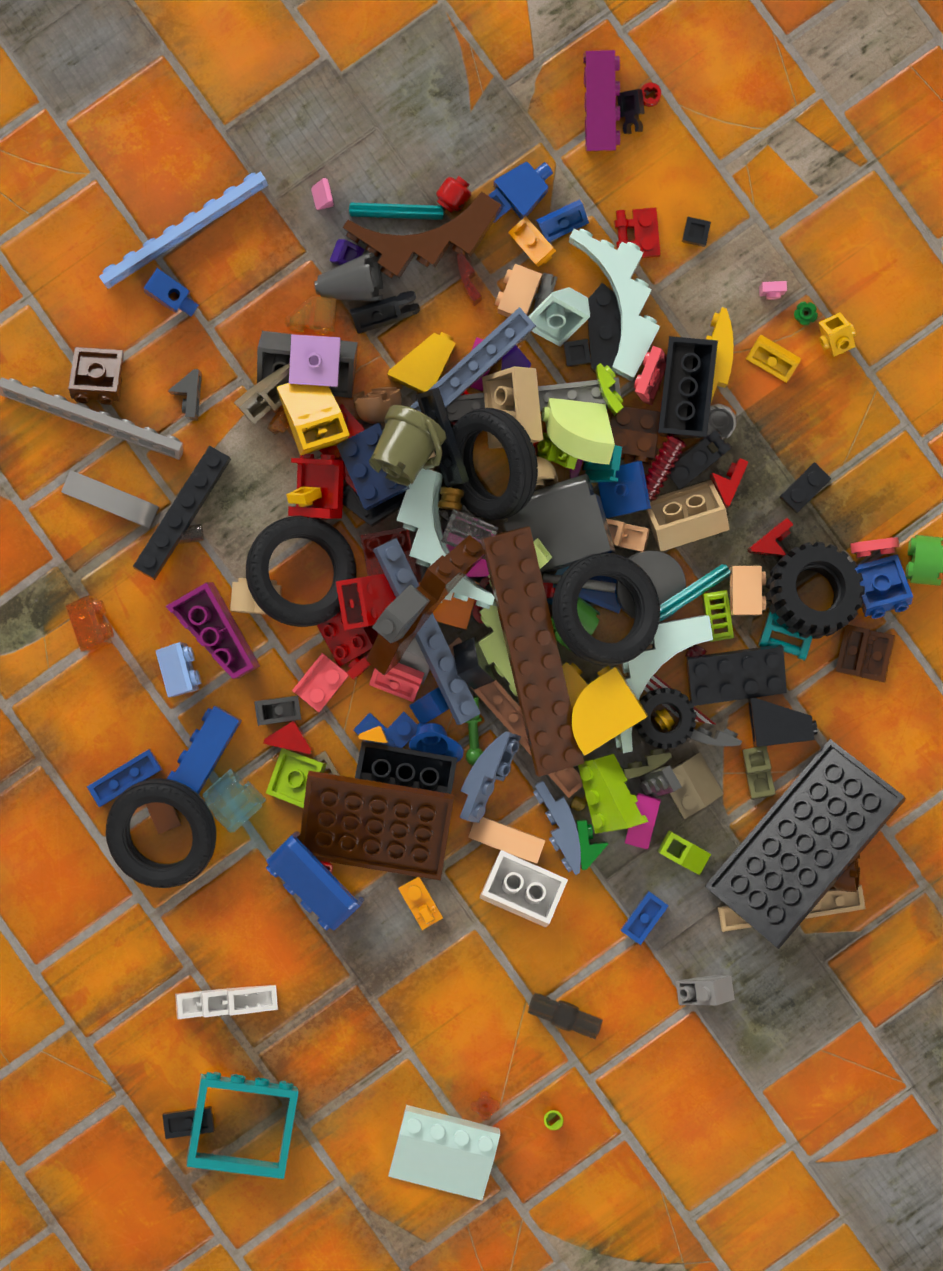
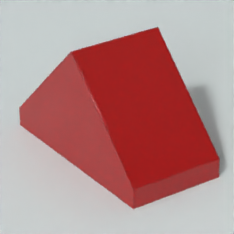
(290, 738)

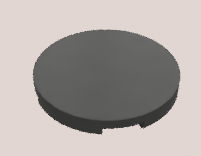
(664, 573)

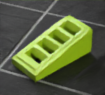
(727, 614)

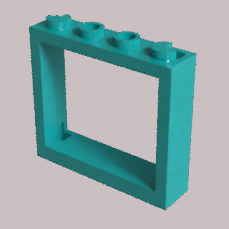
(236, 1164)

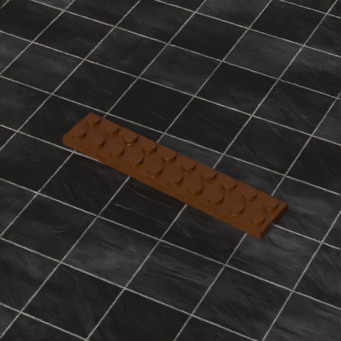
(532, 650)

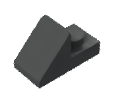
(190, 387)
(277, 710)

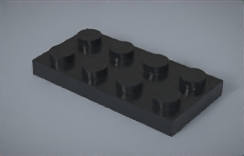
(736, 675)

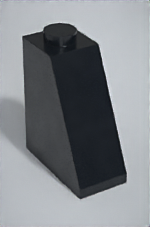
(778, 725)

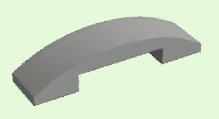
(110, 499)

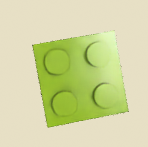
(290, 776)

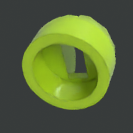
(551, 1115)

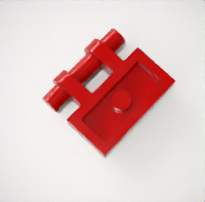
(645, 230)

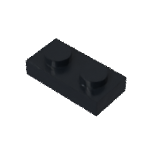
(805, 487)
(180, 1122)

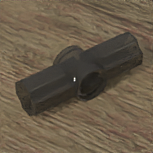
(565, 1015)

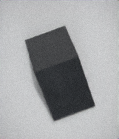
(472, 664)

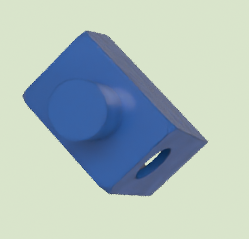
(524, 187)
(162, 285)

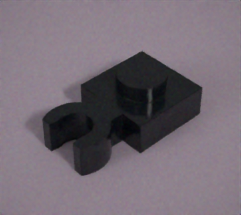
(631, 107)

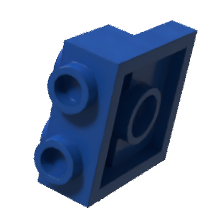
(884, 587)

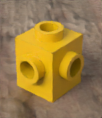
(837, 334)

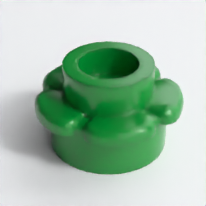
(805, 319)

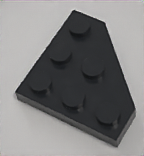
(603, 327)

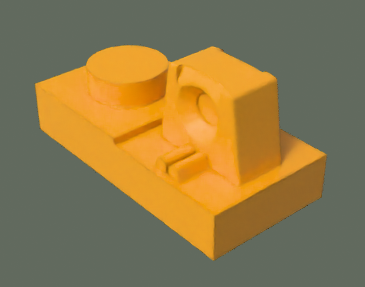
(532, 241)
(420, 902)

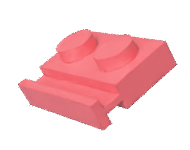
(399, 681)
(320, 682)

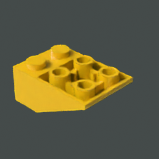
(312, 416)

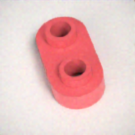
(885, 546)

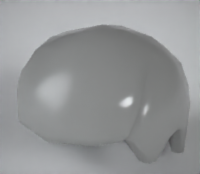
(723, 419)

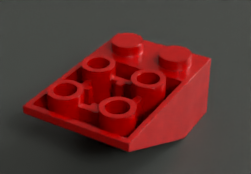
(363, 600)

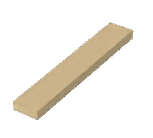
(832, 903)

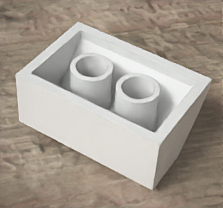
(523, 888)

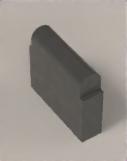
(566, 521)

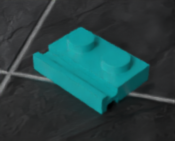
(604, 472)

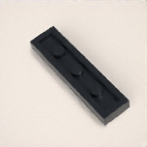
(451, 460)

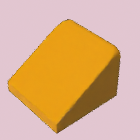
(375, 734)

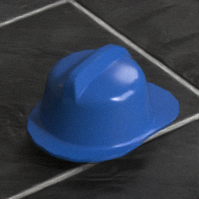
(434, 739)

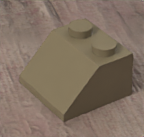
(698, 786)

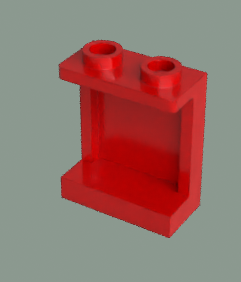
(329, 477)

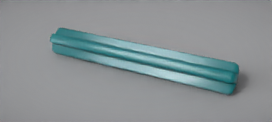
(396, 211)
(694, 591)

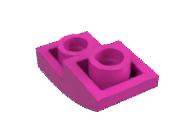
(641, 834)

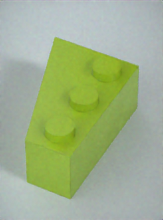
(608, 796)

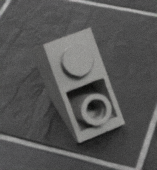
(705, 990)

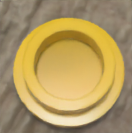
(664, 719)

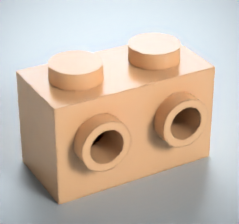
(519, 291)
(746, 590)

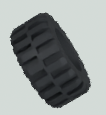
(835, 569)

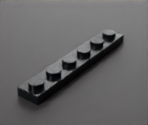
(182, 513)

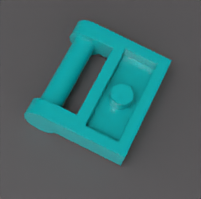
(772, 625)

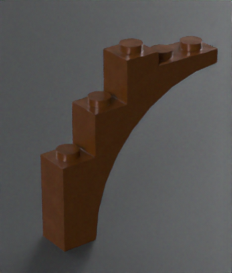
(398, 250)
(435, 585)

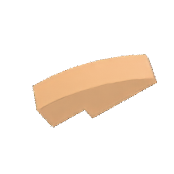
(507, 839)

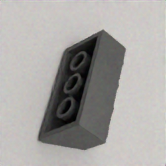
(274, 353)

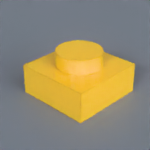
(304, 496)

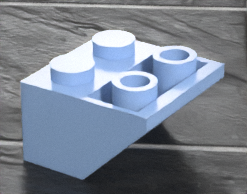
(177, 669)

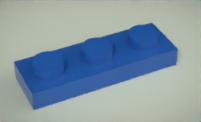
(123, 777)

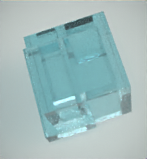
(233, 800)

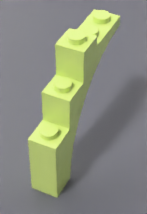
(493, 644)

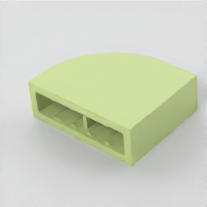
(580, 429)

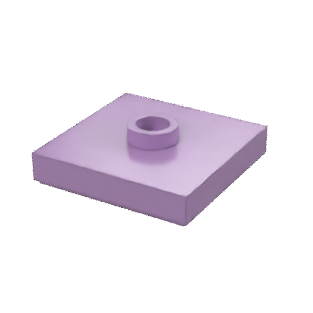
(314, 360)

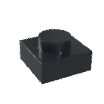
(696, 231)
(577, 353)

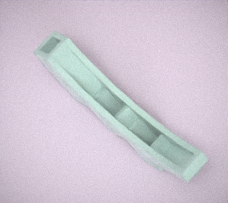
(631, 295)
(422, 512)
(668, 641)

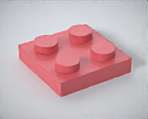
(652, 375)

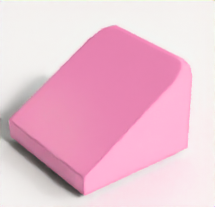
(322, 194)

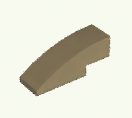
(263, 395)

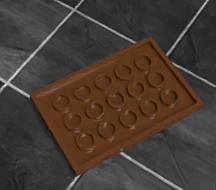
(376, 825)

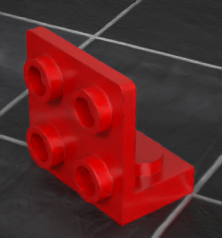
(349, 643)

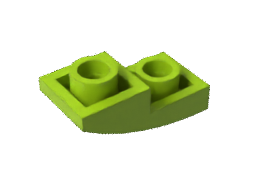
(605, 382)
(551, 452)

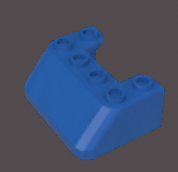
(312, 883)

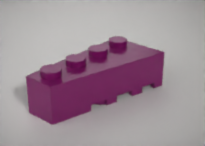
(600, 100)
(214, 627)

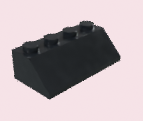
(688, 387)
(406, 767)

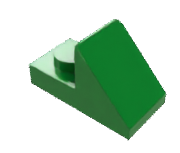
(588, 850)

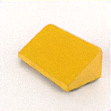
(773, 358)

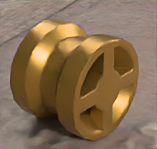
(450, 498)

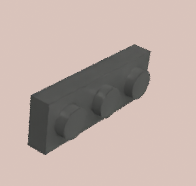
(659, 782)

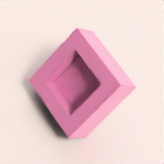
(773, 290)

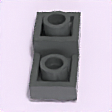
(725, 738)

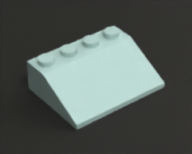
(444, 1152)

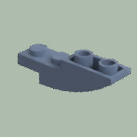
(490, 766)
(566, 834)

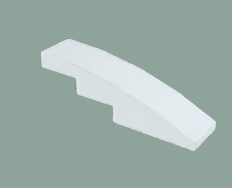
(226, 1001)

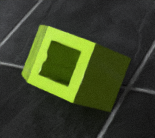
(684, 852)

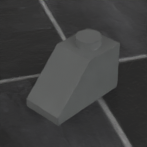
(401, 614)

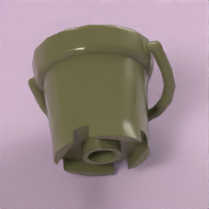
(407, 444)

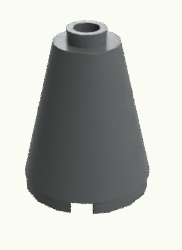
(353, 280)

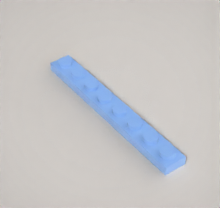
(175, 234)

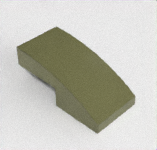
(758, 772)

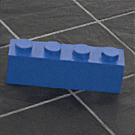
(206, 748)

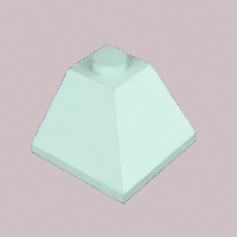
(560, 315)

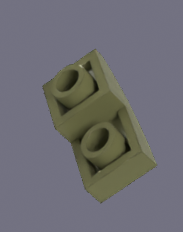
(653, 761)

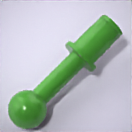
(474, 751)

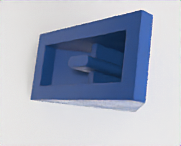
(429, 706)

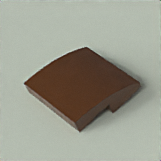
(865, 653)

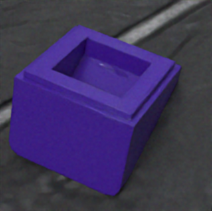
(345, 251)

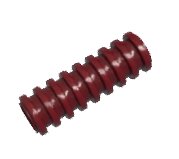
(663, 464)

